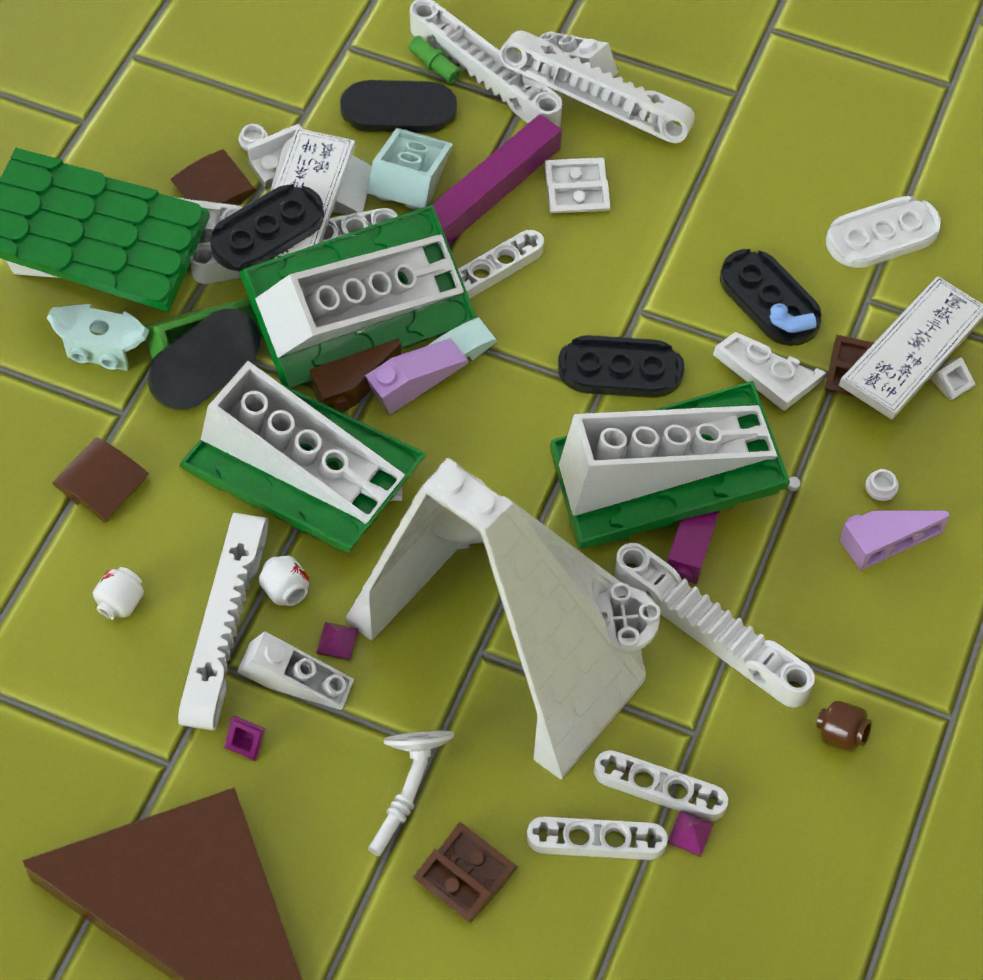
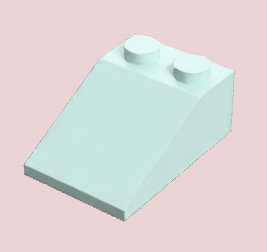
(408, 168)

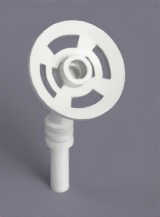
(419, 746)

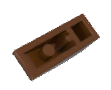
(343, 381)

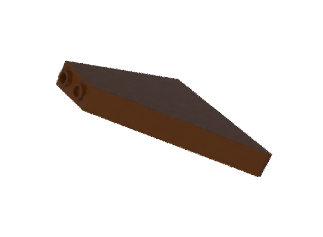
(177, 892)

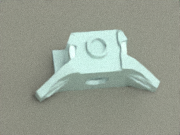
(109, 350)

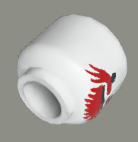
(284, 580)
(118, 593)

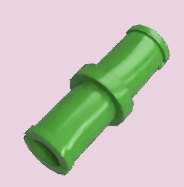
(434, 59)

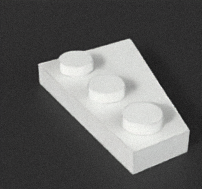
(776, 378)

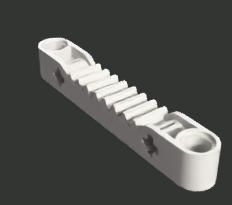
(444, 31)
(597, 88)
(238, 565)
(715, 628)

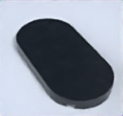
(398, 104)
(267, 227)
(758, 283)
(203, 359)
(620, 366)

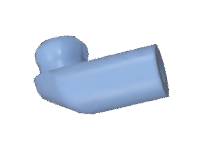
(789, 323)

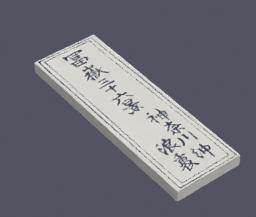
(320, 164)
(913, 348)

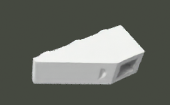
(588, 50)
(294, 672)

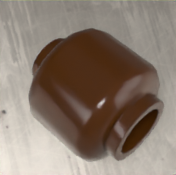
(844, 725)

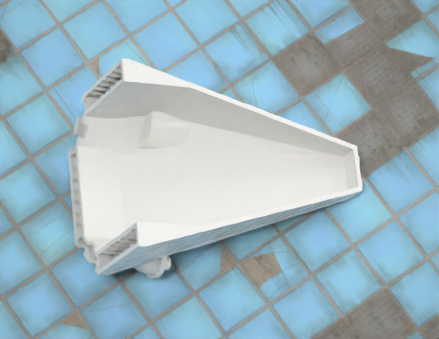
(567, 615)

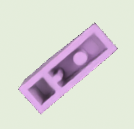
(414, 373)
(887, 533)

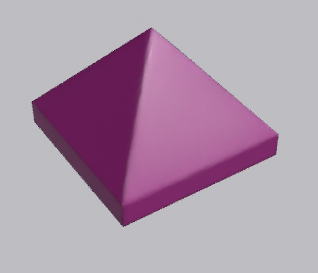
(337, 641)
(244, 738)
(690, 833)

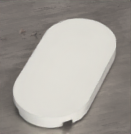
(883, 232)

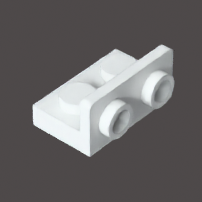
(265, 154)

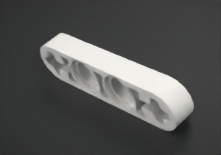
(498, 270)
(662, 780)
(596, 844)

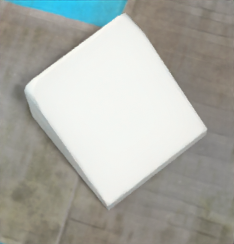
(953, 378)

